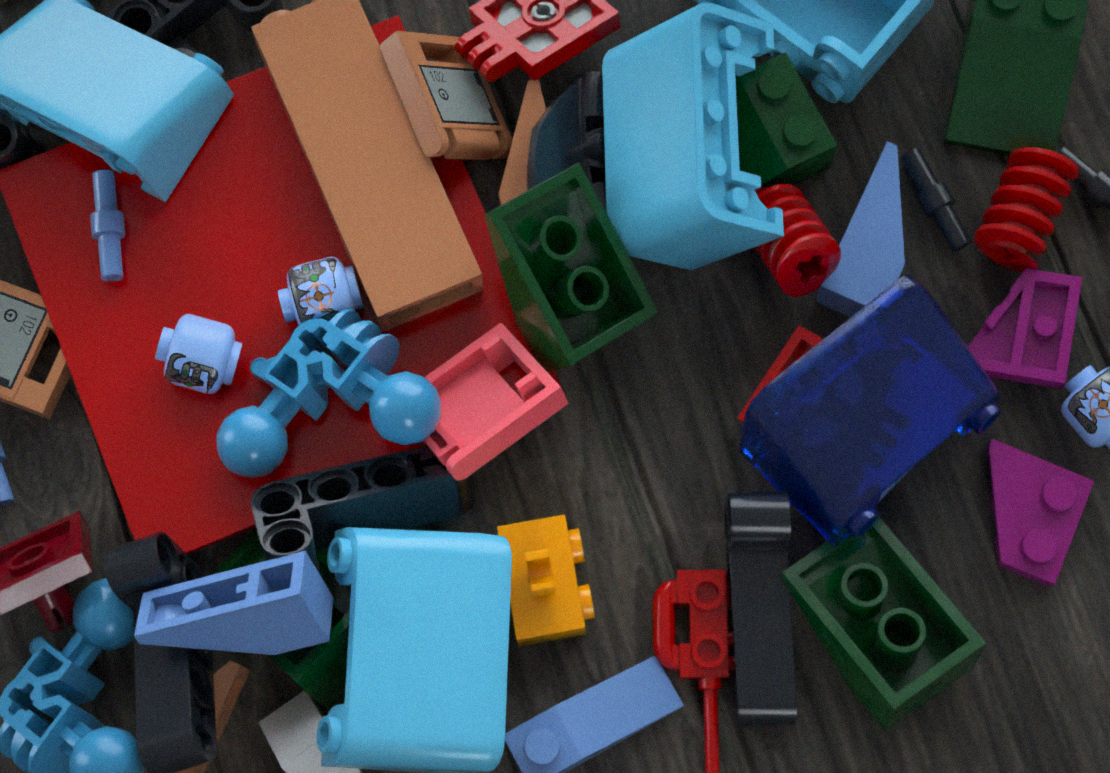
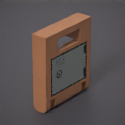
(445, 98)
(22, 335)

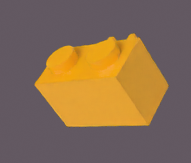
(544, 581)

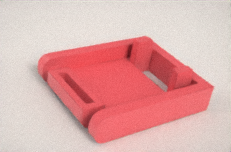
(481, 409)

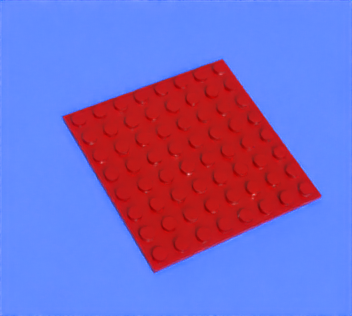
(222, 255)

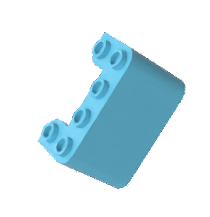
(835, 40)
(675, 139)

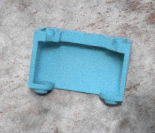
(110, 91)
(421, 651)

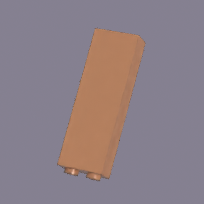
(367, 160)

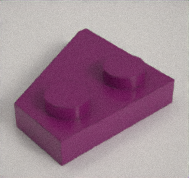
(1031, 330)
(1033, 511)

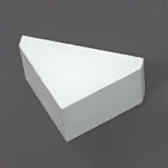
(293, 736)

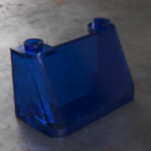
(867, 409)

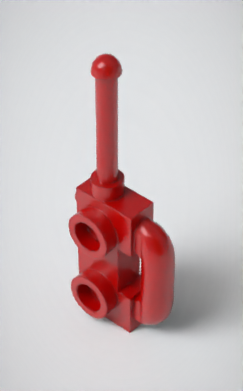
(707, 651)

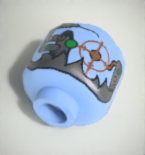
(319, 291)
(199, 354)
(1089, 406)

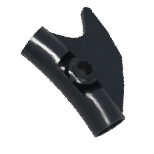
(570, 134)

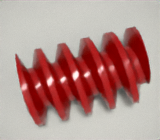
(1022, 207)
(806, 251)

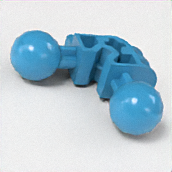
(401, 405)
(60, 681)

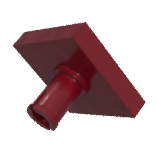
(41, 566)

